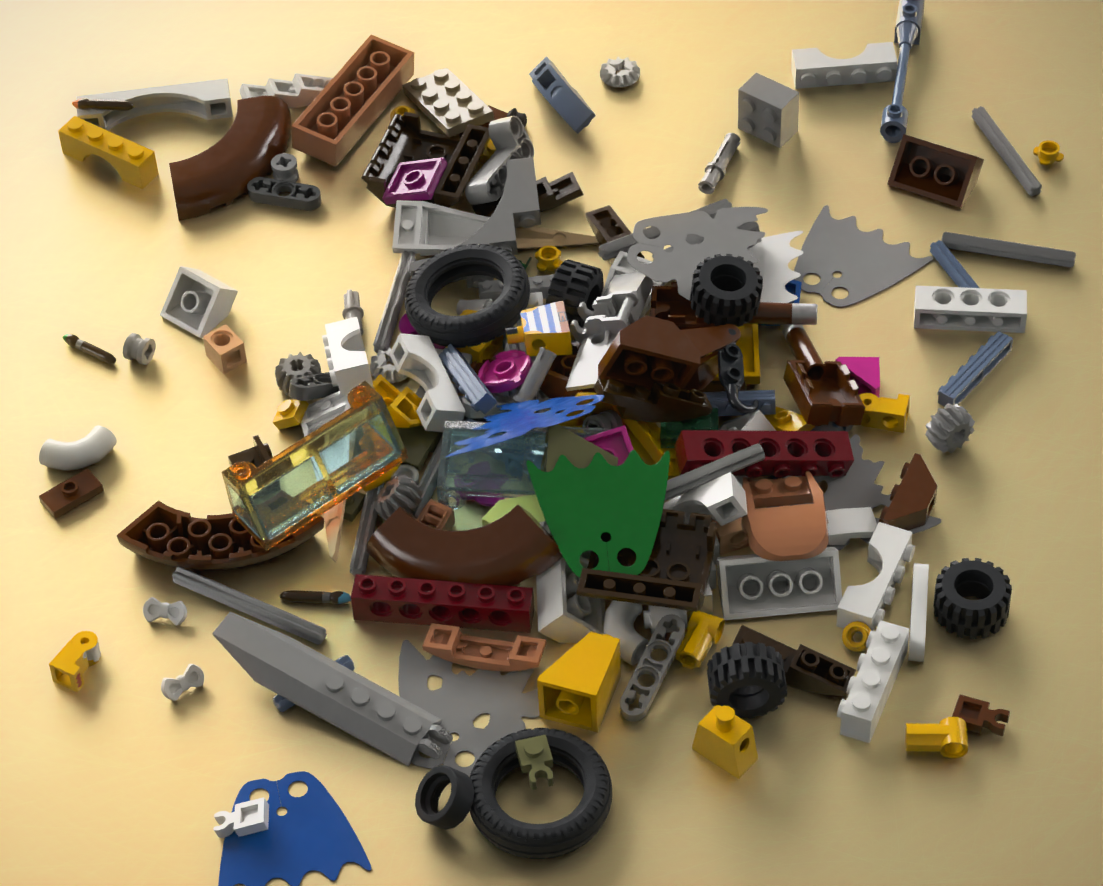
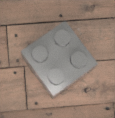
(768, 110)

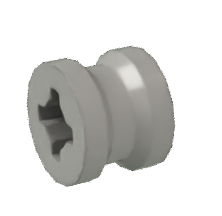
(284, 167)
(139, 348)

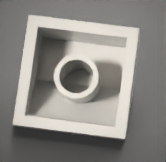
(197, 301)

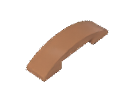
(483, 653)

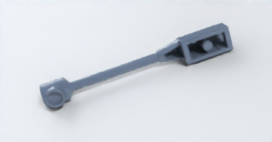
(906, 34)

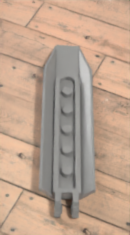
(332, 690)

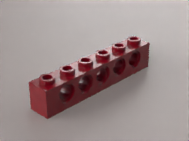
(785, 451)
(442, 603)

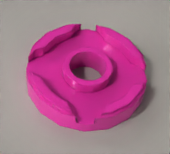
(506, 371)

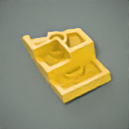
(400, 405)

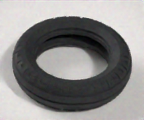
(459, 263)
(546, 839)

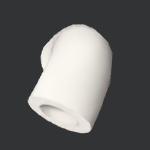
(78, 453)
(619, 624)

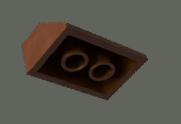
(935, 171)

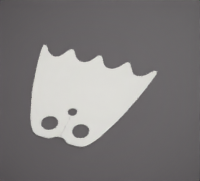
(774, 255)

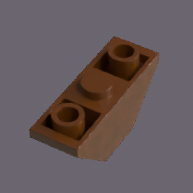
(911, 499)

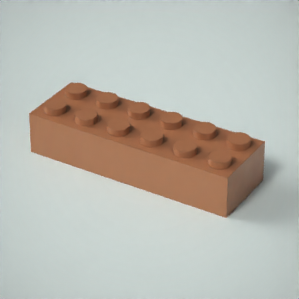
(352, 100)

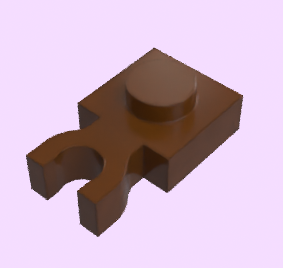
(979, 716)

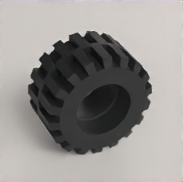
(731, 275)
(575, 284)
(972, 616)
(747, 679)

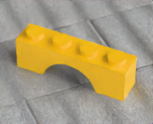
(132, 161)

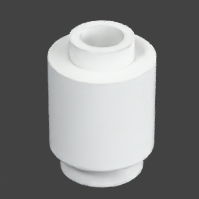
(655, 613)

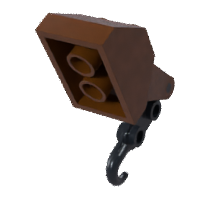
(663, 353)

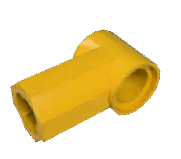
(702, 632)
(947, 737)

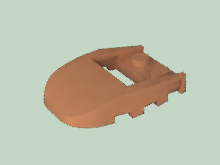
(785, 531)

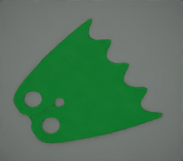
(602, 499)

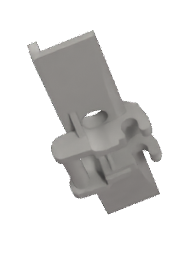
(620, 302)

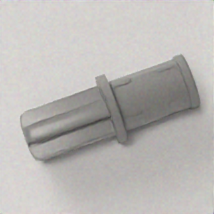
(352, 307)

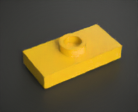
(788, 421)

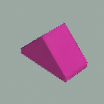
(864, 372)

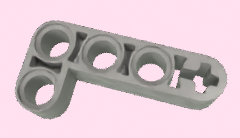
(510, 143)

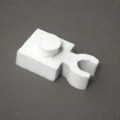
(247, 819)

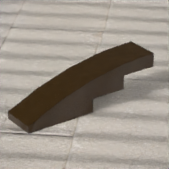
(549, 194)
(607, 226)

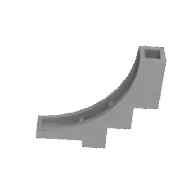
(515, 209)

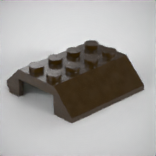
(407, 142)
(674, 573)

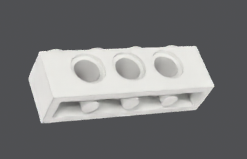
(970, 309)

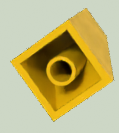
(581, 683)

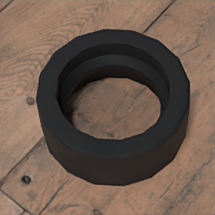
(459, 801)

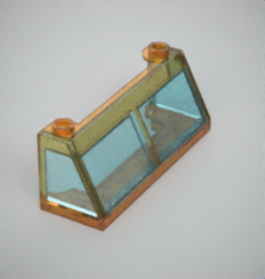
(316, 470)

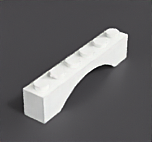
(203, 99)

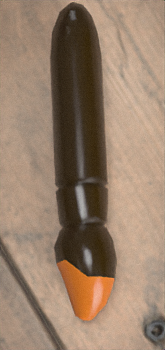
(116, 105)

